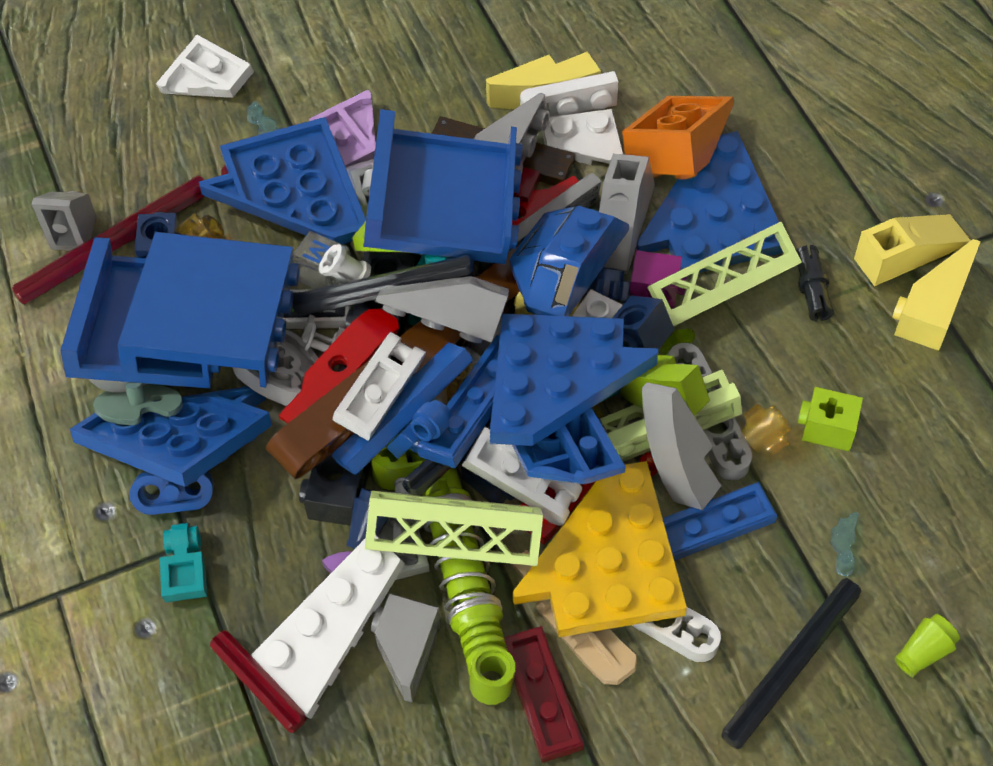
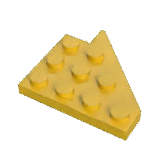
(608, 560)

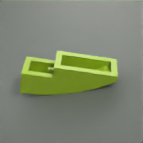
(667, 373)

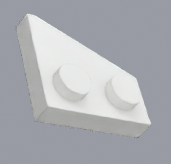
(205, 71)
(586, 134)

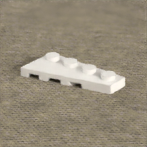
(318, 635)

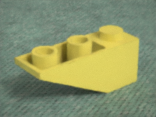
(906, 245)

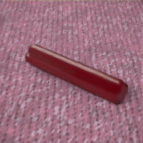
(258, 681)

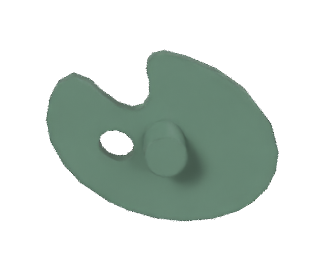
(129, 406)

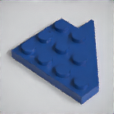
(290, 180)
(713, 210)
(556, 371)
(185, 444)

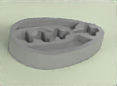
(289, 377)

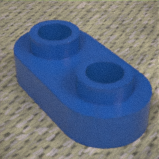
(171, 496)

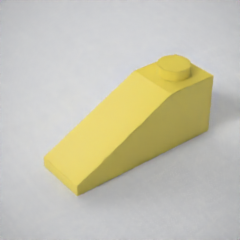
(933, 299)

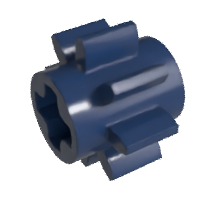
(611, 284)

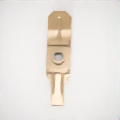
(598, 650)

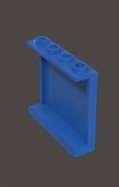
(443, 194)
(210, 304)
(98, 321)

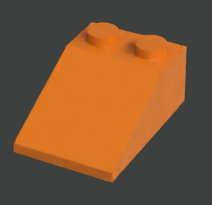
(679, 133)

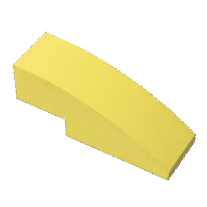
(505, 89)

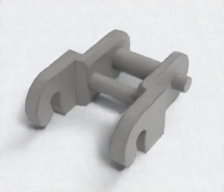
(309, 334)

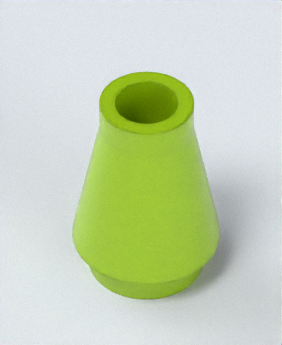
(928, 644)

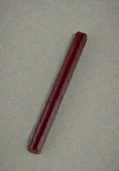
(119, 235)

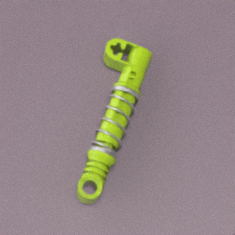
(475, 609)

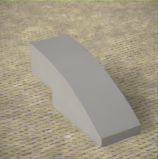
(678, 447)

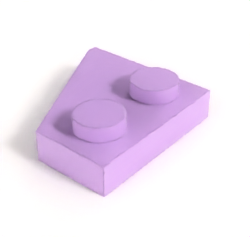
(352, 128)

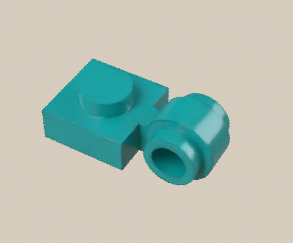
(185, 571)

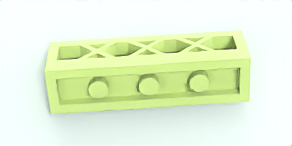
(740, 282)
(632, 439)
(457, 512)

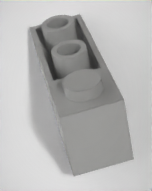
(528, 119)
(627, 197)
(457, 303)

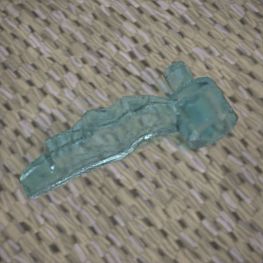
(256, 116)
(842, 539)

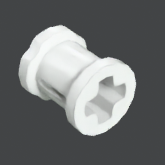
(343, 266)

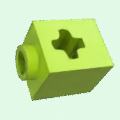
(830, 418)

